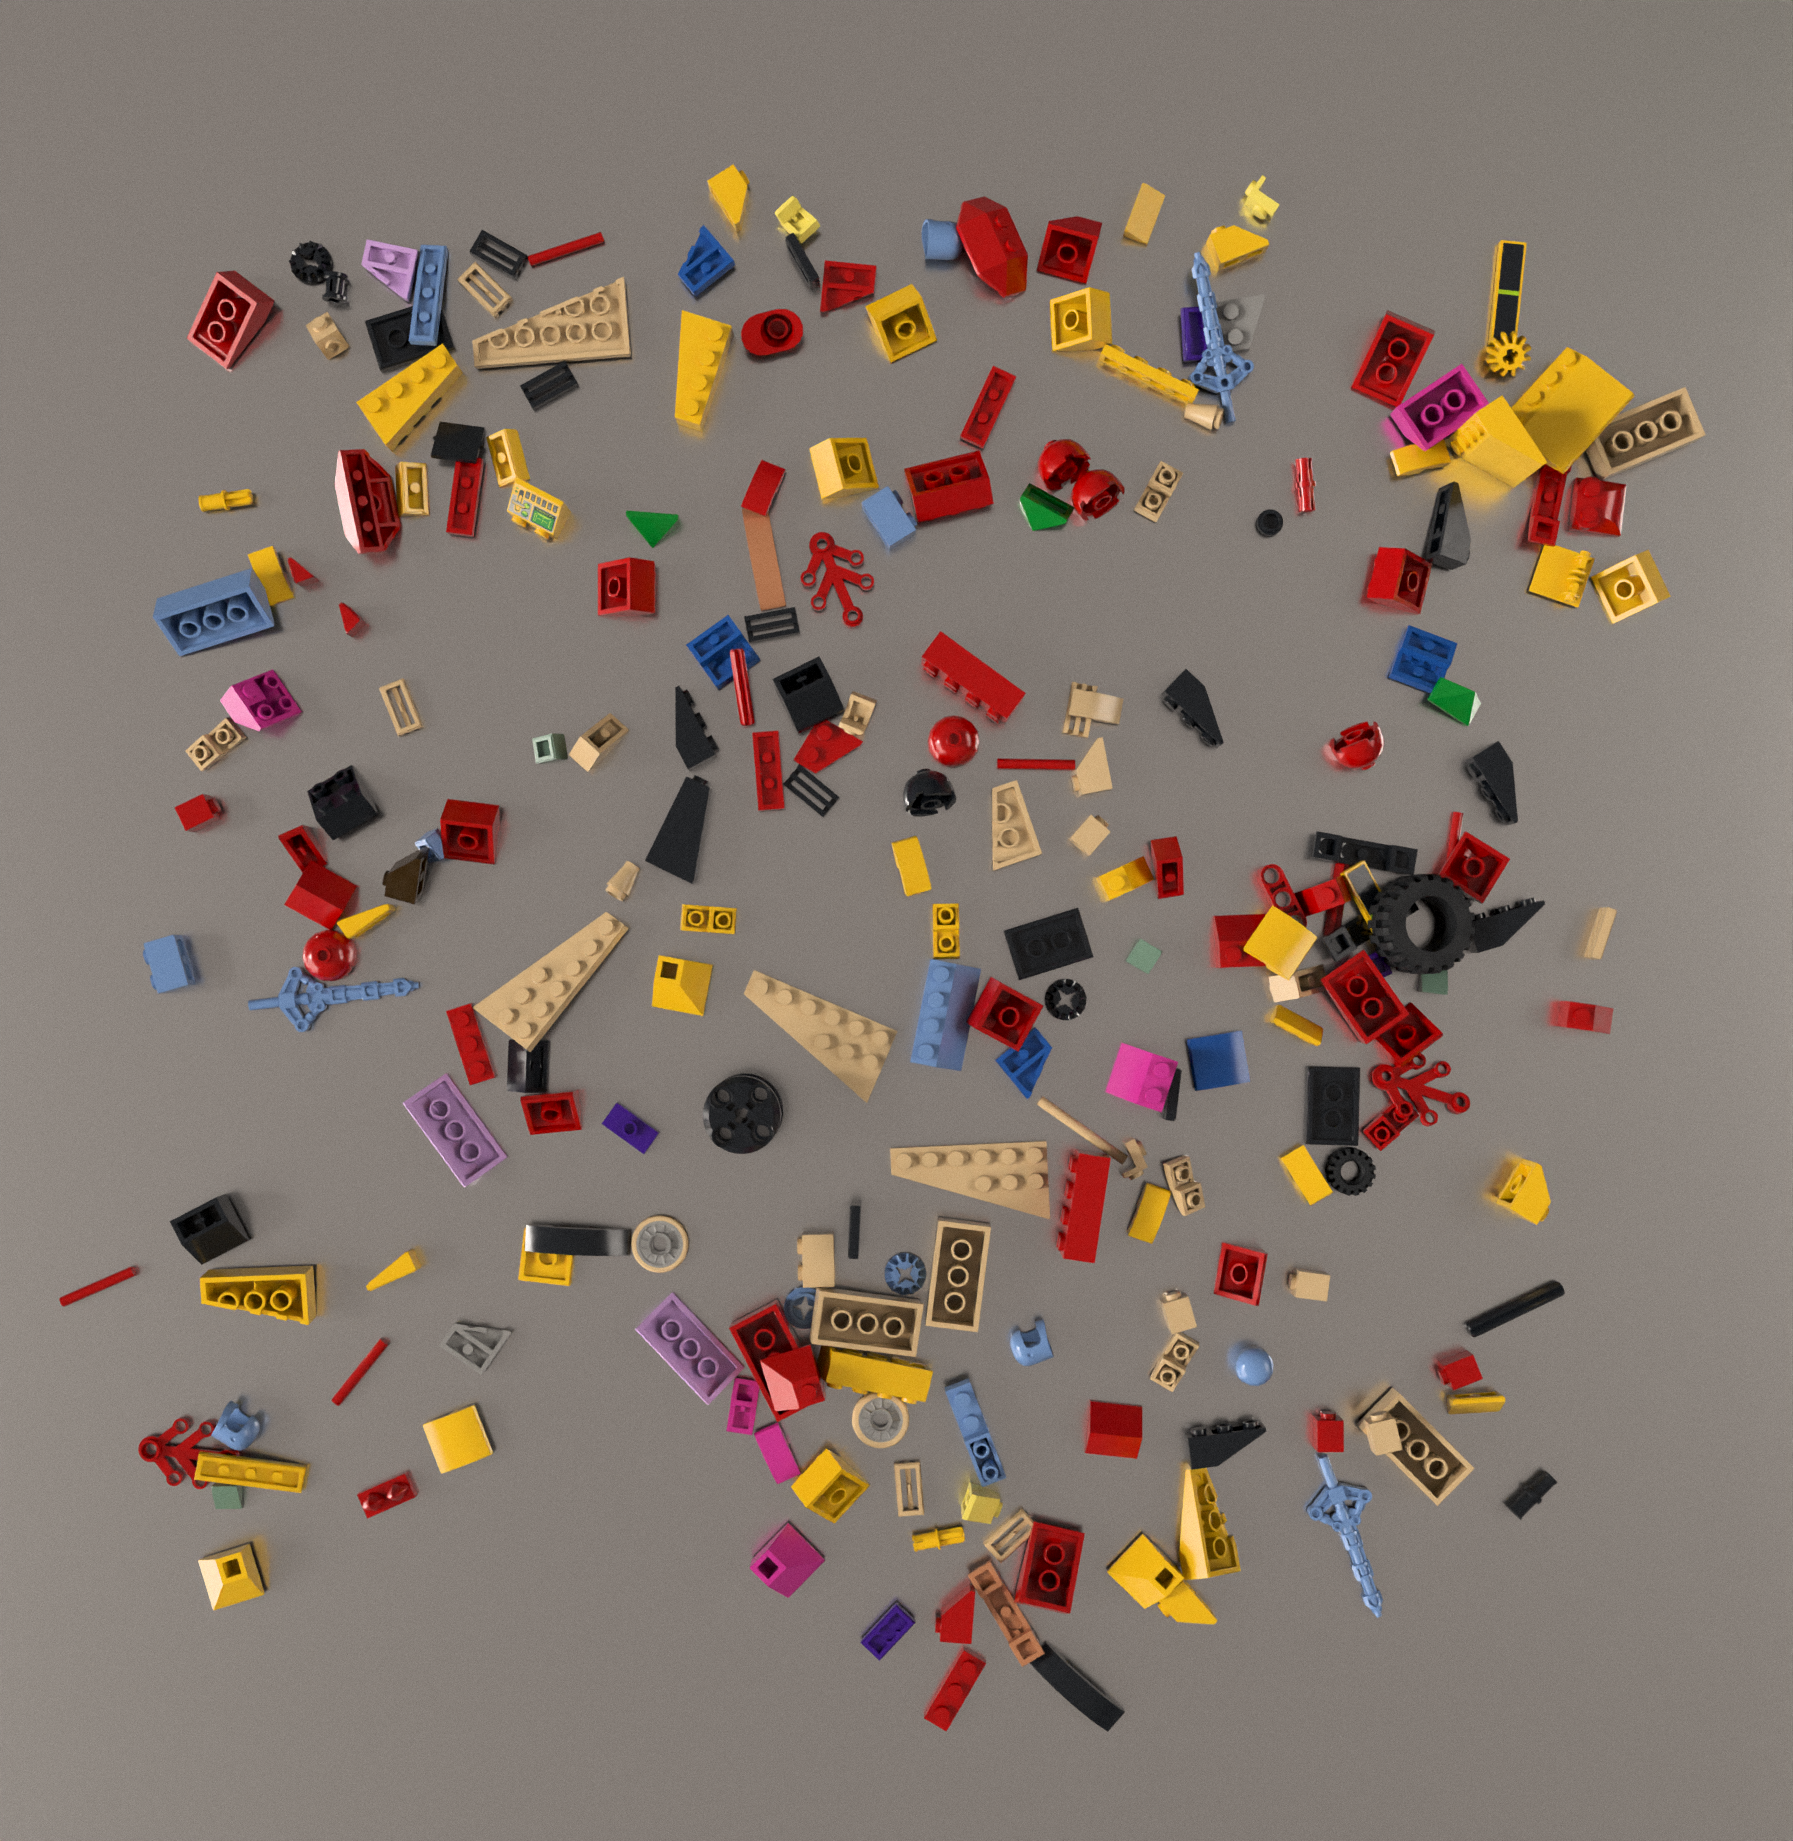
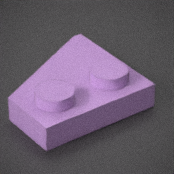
(392, 265)

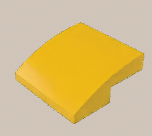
(1280, 943)
(457, 1439)

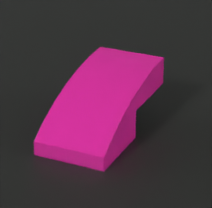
(743, 1406)
(777, 1453)

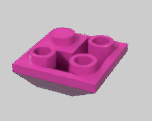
(260, 702)
(786, 1561)

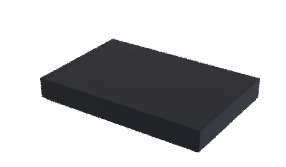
(391, 339)
(1048, 943)
(1332, 1105)

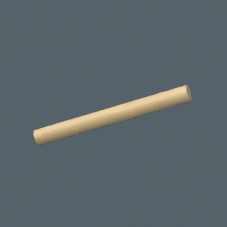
(1082, 1130)

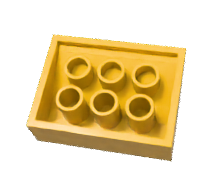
(1570, 407)
(1498, 444)

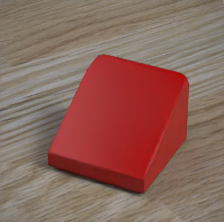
(300, 574)
(352, 621)

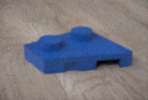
(705, 263)
(1027, 1064)

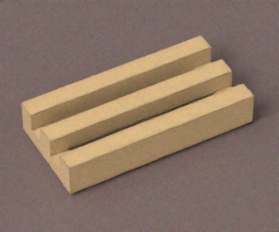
(500, 305)
(409, 727)
(1076, 732)
(1600, 933)
(907, 1466)
(1006, 1525)

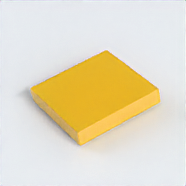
(545, 1267)

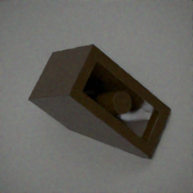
(407, 877)

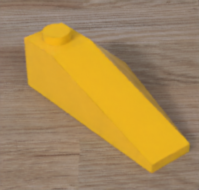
(1204, 1541)

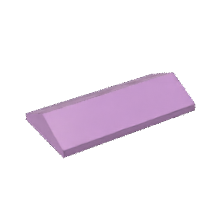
(455, 1130)
(689, 1348)

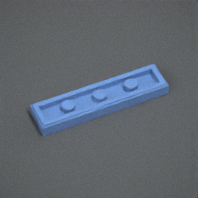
(428, 295)

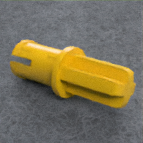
(225, 500)
(938, 1538)

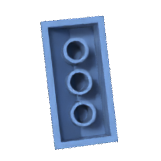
(214, 612)
(943, 1015)

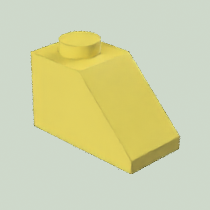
(980, 1504)

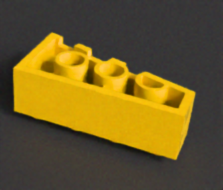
(700, 365)
(409, 395)
(264, 1290)
(874, 1374)

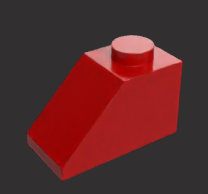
(1167, 867)
(1323, 896)
(1585, 1017)
(957, 1618)

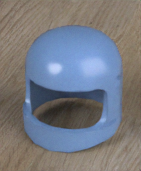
(941, 240)
(1035, 1353)
(1253, 1365)
(231, 1433)

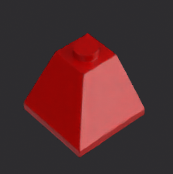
(1069, 248)
(793, 1379)

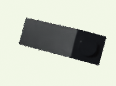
(1449, 532)

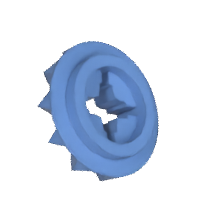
(904, 1261)
(794, 1314)

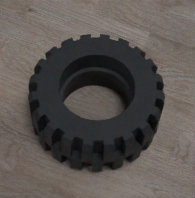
(1451, 916)

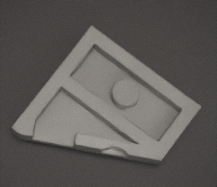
(1239, 321)
(474, 1344)

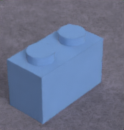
(889, 518)
(168, 964)

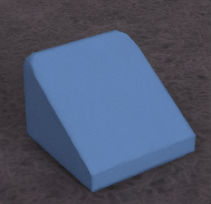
(433, 841)

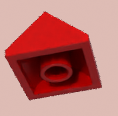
(320, 895)
(1408, 1037)
(552, 1112)
(1241, 1273)
(1114, 1429)

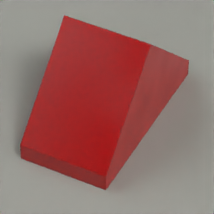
(303, 846)

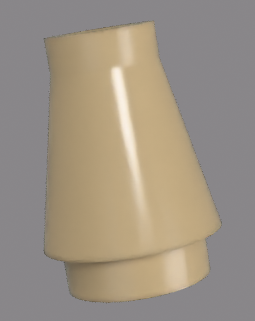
(1205, 415)
(621, 883)

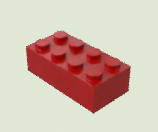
(972, 678)
(1084, 1205)
(761, 1336)

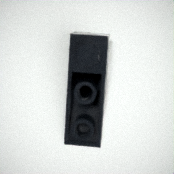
(1191, 699)
(690, 737)
(1496, 775)
(1498, 928)
(1215, 1446)

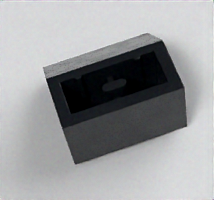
(808, 694)
(341, 802)
(210, 1229)

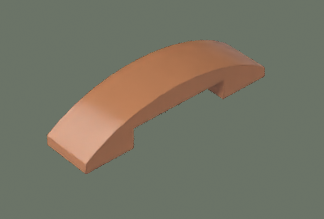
(764, 560)
(1006, 1613)

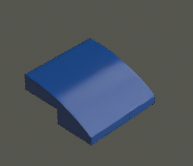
(714, 647)
(1422, 659)
(1218, 1060)

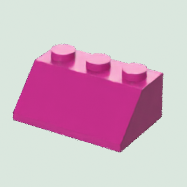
(1439, 408)

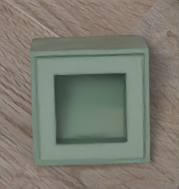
(550, 748)
(1143, 956)
(1434, 983)
(227, 1496)

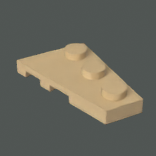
(1011, 827)

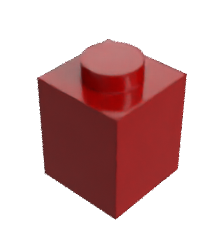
(198, 812)
(1459, 1370)
(1328, 1432)

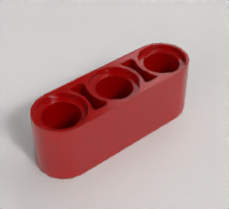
(1282, 885)

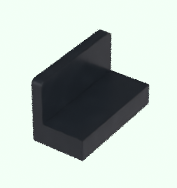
(527, 1069)

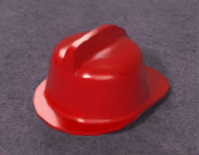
(772, 332)

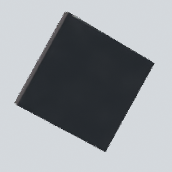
(854, 1229)

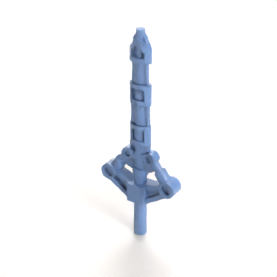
(1217, 354)
(318, 996)
(1345, 1521)

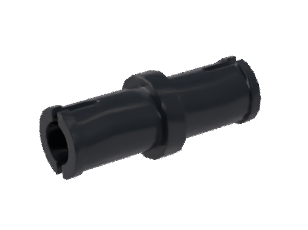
(1532, 1495)

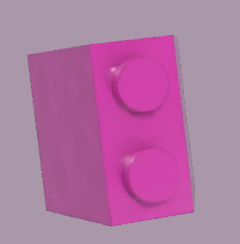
(1141, 1077)

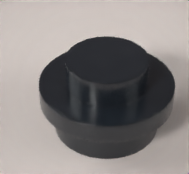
(1270, 522)

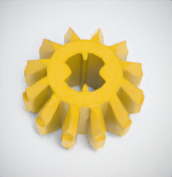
(1499, 351)

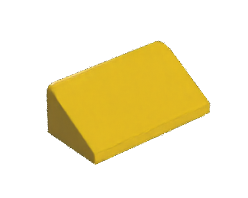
(1144, 214)
(507, 457)
(411, 489)
(1297, 1025)
(1474, 1402)

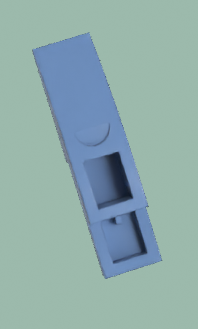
(975, 1432)

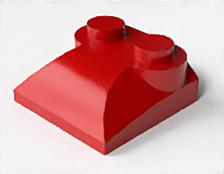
(1597, 506)
(1474, 867)

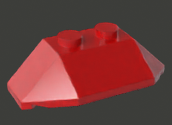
(993, 245)
(366, 502)

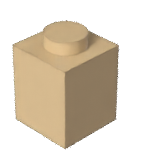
(1090, 834)
(1309, 1284)
(1178, 1312)
(1382, 1433)

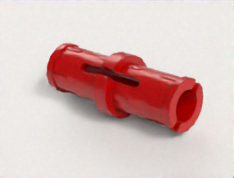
(1305, 485)

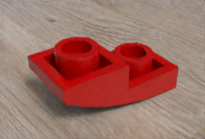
(763, 488)
(1388, 1126)

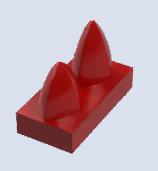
(387, 1494)

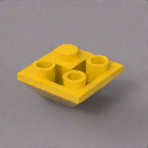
(681, 985)
(1146, 1572)
(231, 1577)

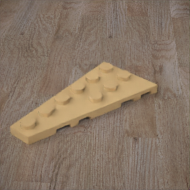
(570, 331)
(540, 993)
(837, 1037)
(992, 1172)

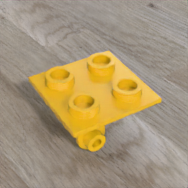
(1562, 574)

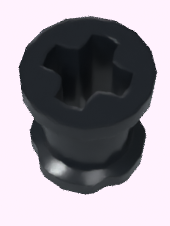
(335, 287)

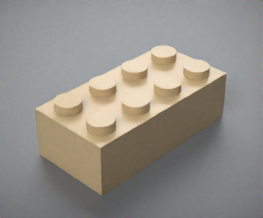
(1645, 434)
(958, 1274)
(866, 1321)
(1425, 1453)

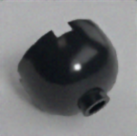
(927, 792)

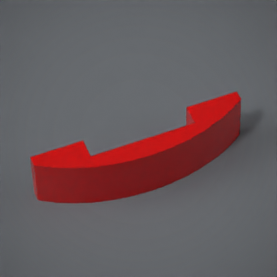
(1546, 506)

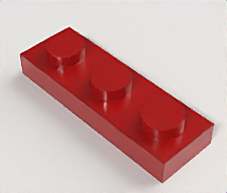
(988, 407)
(464, 498)
(768, 770)
(471, 1044)
(954, 1689)

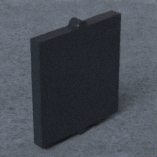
(457, 442)

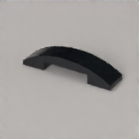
(1376, 855)
(1351, 935)
(577, 1240)
(1077, 1689)

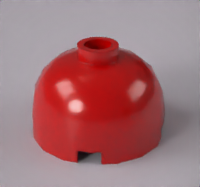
(1062, 461)
(1096, 493)
(953, 741)
(1359, 746)
(329, 955)

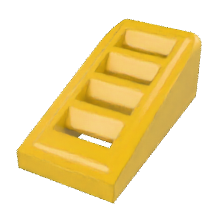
(360, 923)
(401, 1267)

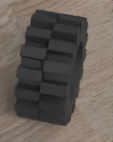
(1366, 1171)

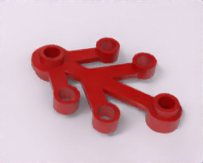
(835, 575)
(1417, 1089)
(183, 1452)

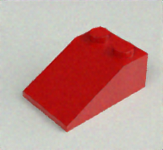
(229, 317)
(1393, 358)
(1364, 997)
(1050, 1568)

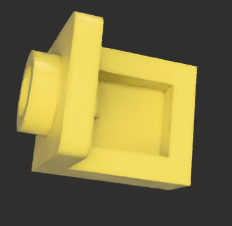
(1261, 205)
(796, 219)

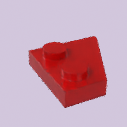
(846, 283)
(824, 746)

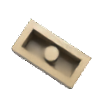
(817, 1259)

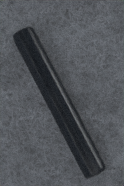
(1515, 1309)

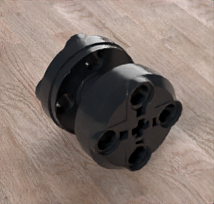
(726, 1114)

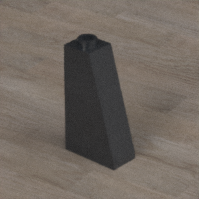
(682, 833)

